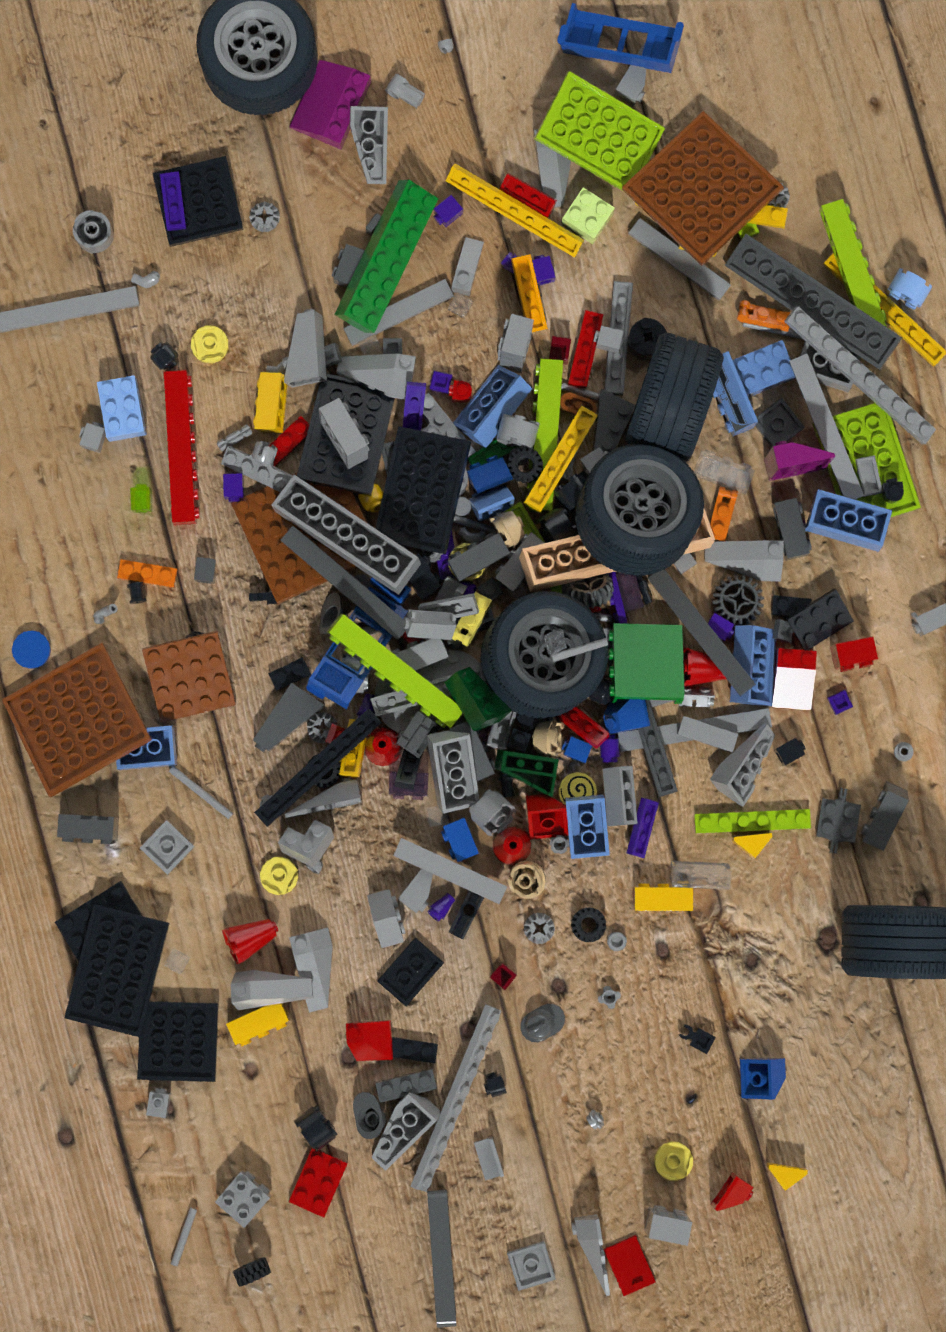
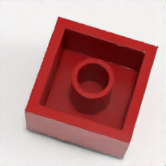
(854, 653)

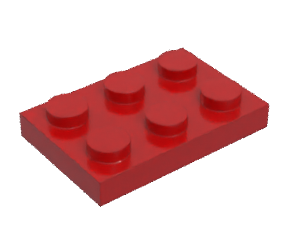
(318, 1182)

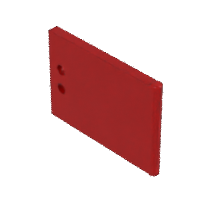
(629, 1265)

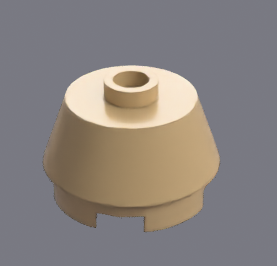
(508, 527)
(548, 738)
(527, 879)

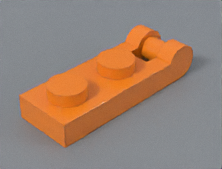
(762, 316)
(722, 513)

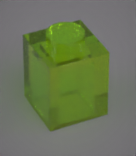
(141, 499)

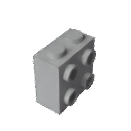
(243, 1198)

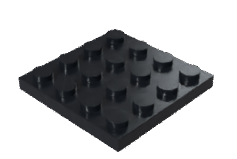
(207, 201)
(75, 924)
(179, 1042)

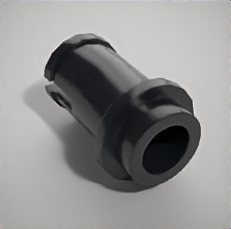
(507, 785)

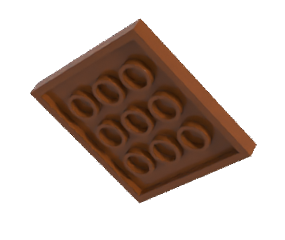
(189, 676)

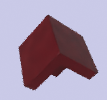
(560, 349)
(503, 976)

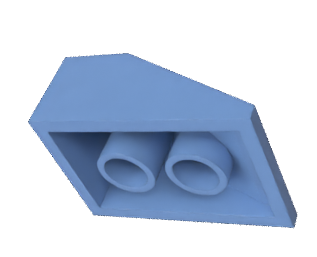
(491, 502)

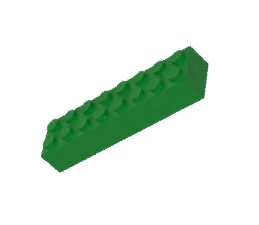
(386, 256)

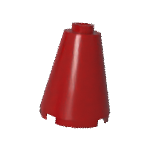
(699, 668)
(386, 755)
(505, 853)
(249, 938)

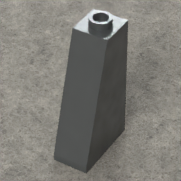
(288, 715)

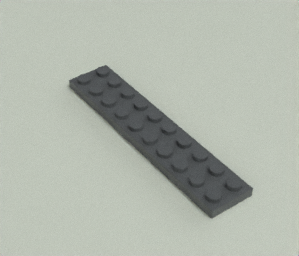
(795, 288)

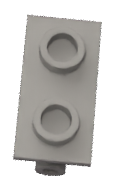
(704, 697)

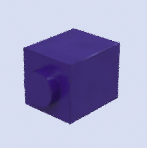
(447, 211)
(543, 270)
(233, 487)
(721, 627)

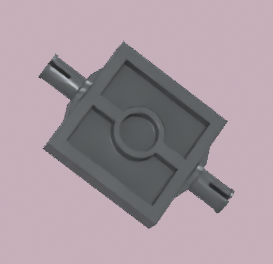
(838, 820)

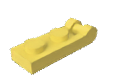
(472, 622)

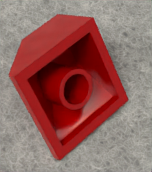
(546, 817)
(370, 1040)
(732, 1193)

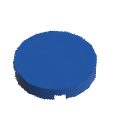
(31, 649)

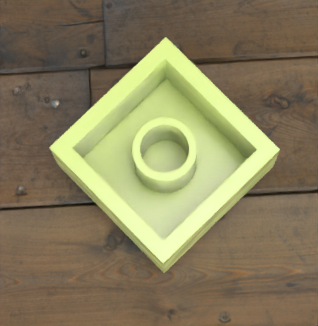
(588, 215)

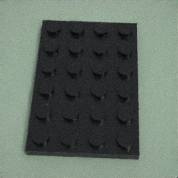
(321, 460)
(422, 489)
(117, 970)

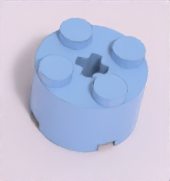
(909, 288)

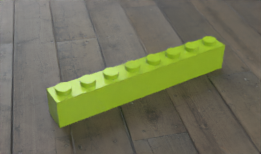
(850, 259)
(547, 414)
(395, 671)

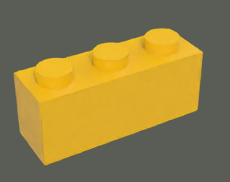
(270, 403)
(662, 898)
(258, 1023)

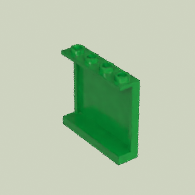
(646, 662)

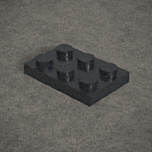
(819, 619)

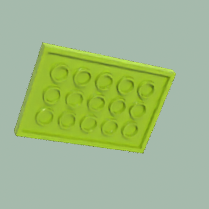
(598, 131)
(869, 433)

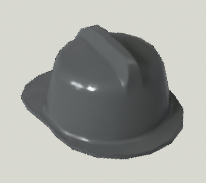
(330, 612)
(542, 1023)
(368, 1115)

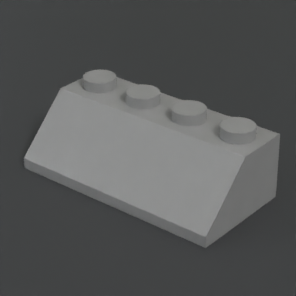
(453, 770)

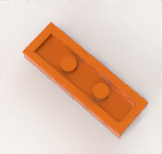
(147, 573)

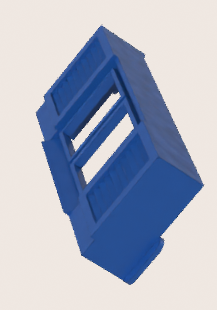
(583, 31)
(335, 678)

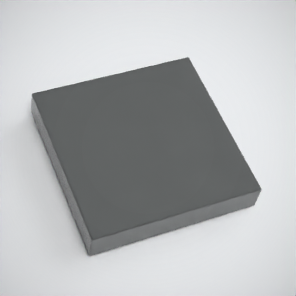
(778, 423)

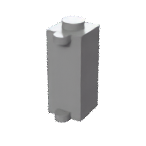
(929, 621)
(429, 624)

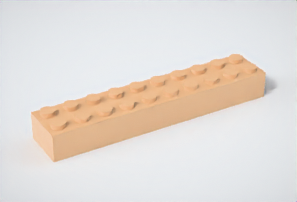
(570, 561)

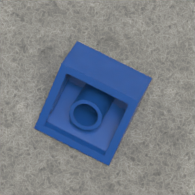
(488, 474)

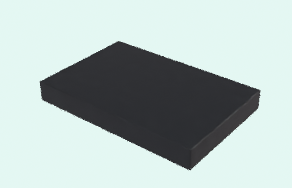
(410, 971)

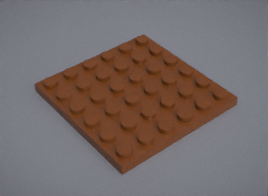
(702, 188)
(264, 529)
(76, 720)

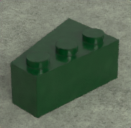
(476, 699)
(531, 769)

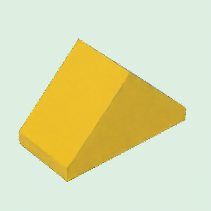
(752, 843)
(786, 1175)

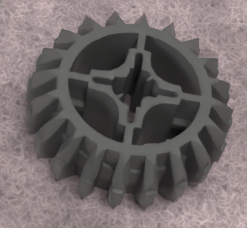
(590, 591)
(746, 602)

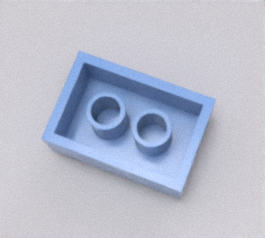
(121, 408)

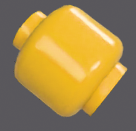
(373, 502)

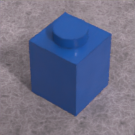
(576, 749)

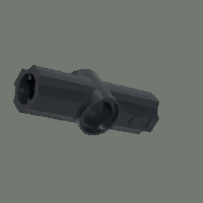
(462, 921)

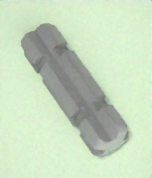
(234, 437)

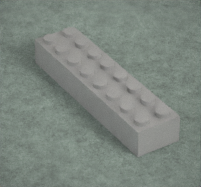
(346, 534)

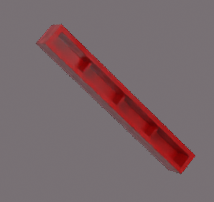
(180, 448)

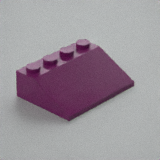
(327, 103)
(795, 459)

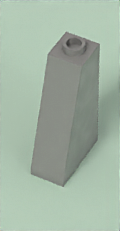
(307, 351)

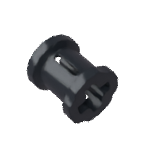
(136, 592)

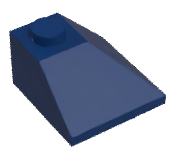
(626, 715)
(762, 1077)

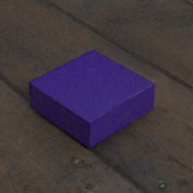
(441, 382)
(839, 702)

